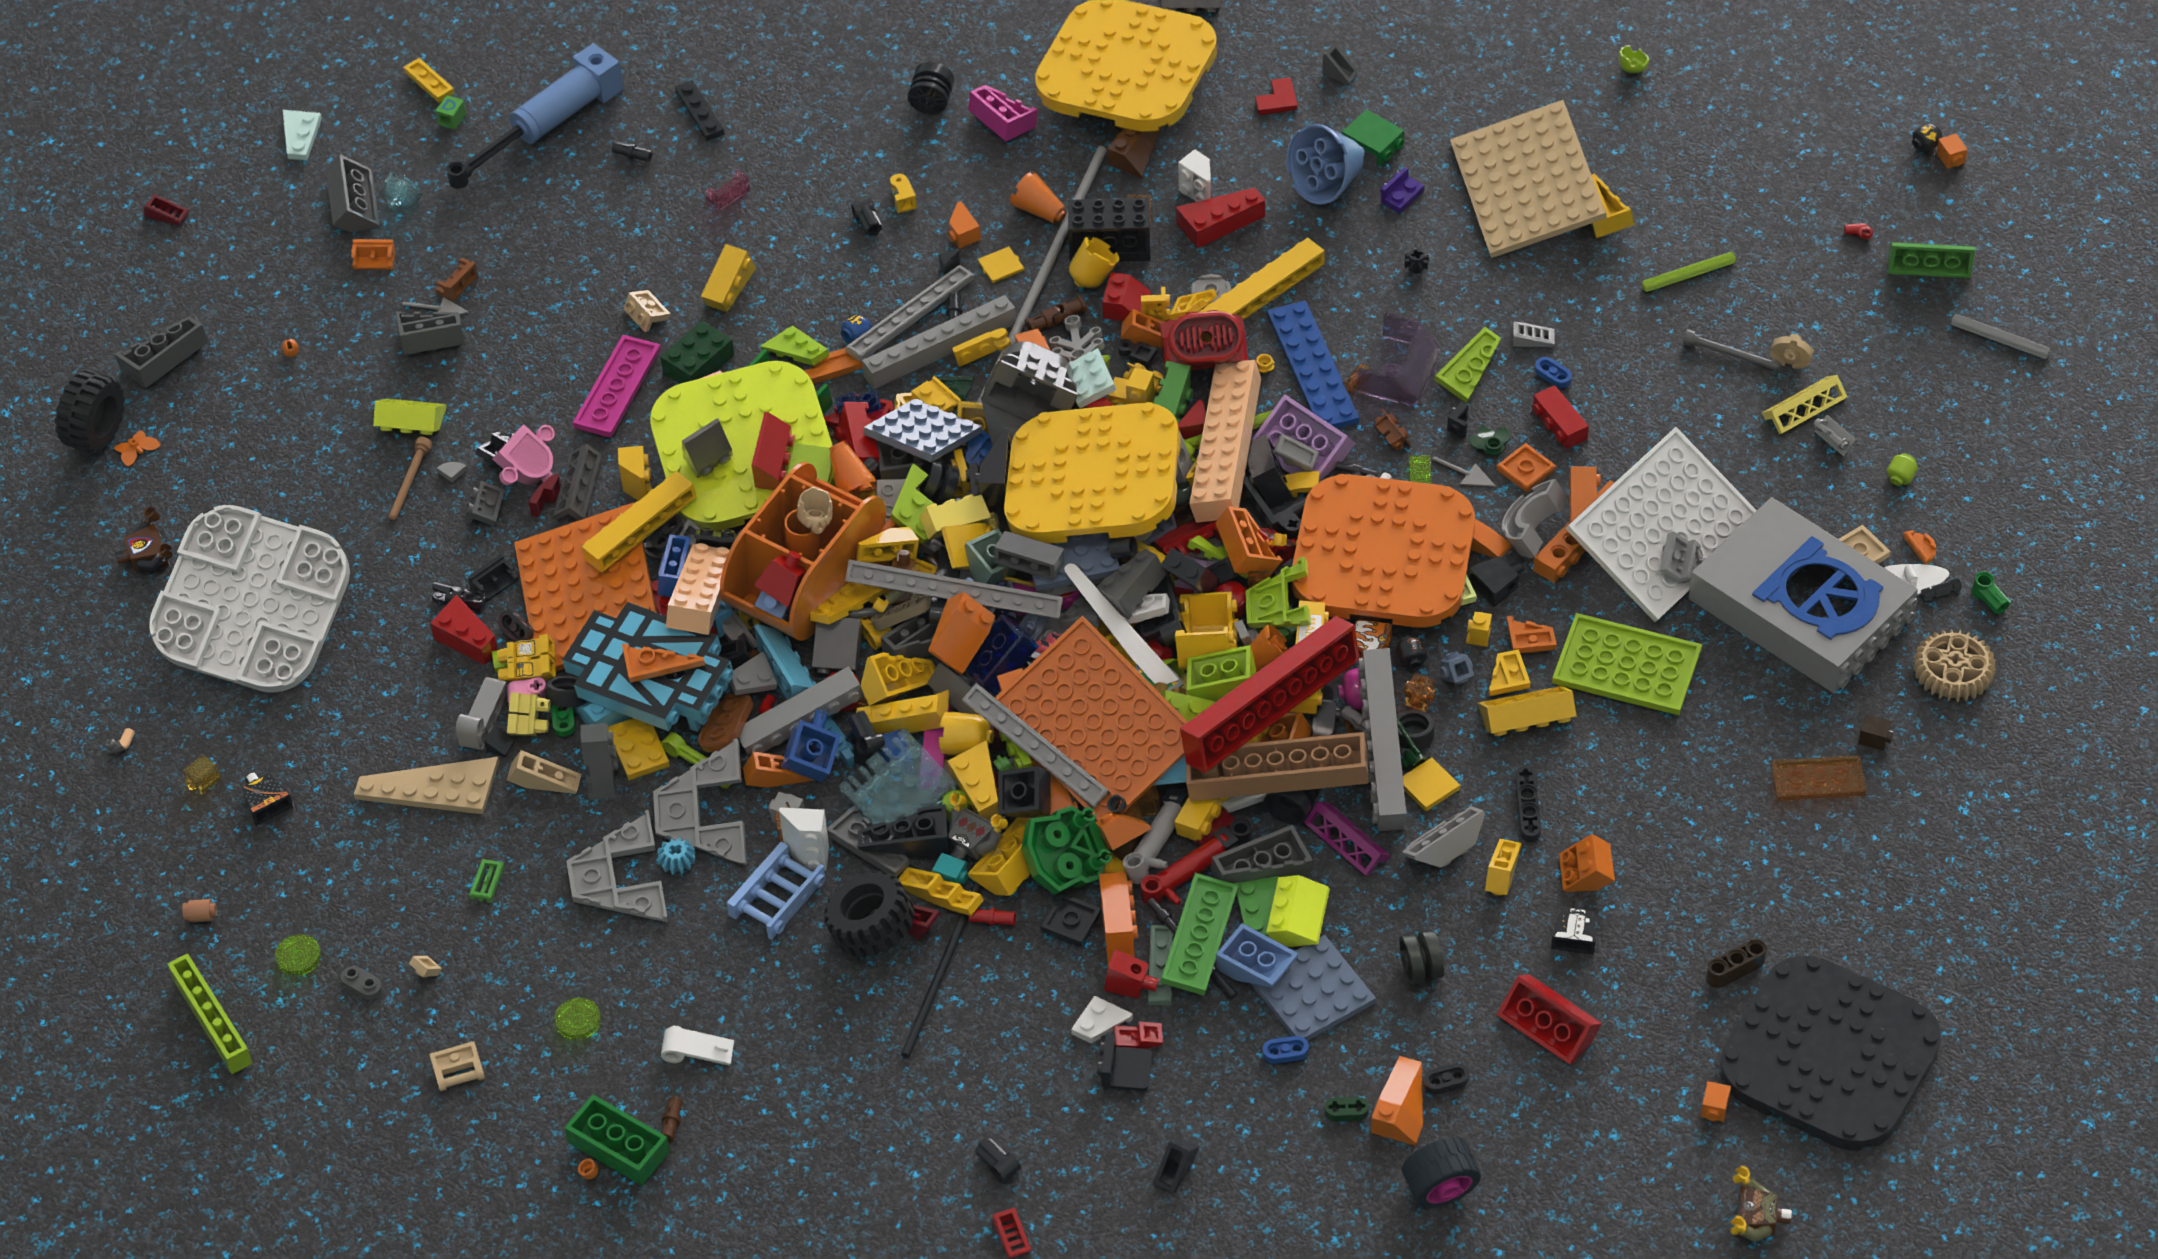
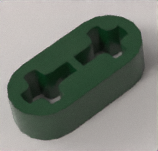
(1346, 1109)

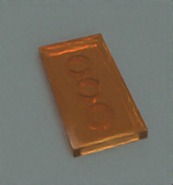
(1818, 778)

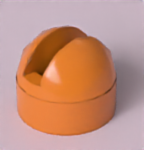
(290, 352)
(588, 1169)

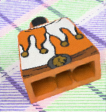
(1372, 635)

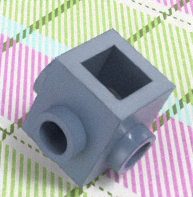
(1462, 670)

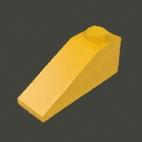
(887, 544)
(1502, 867)

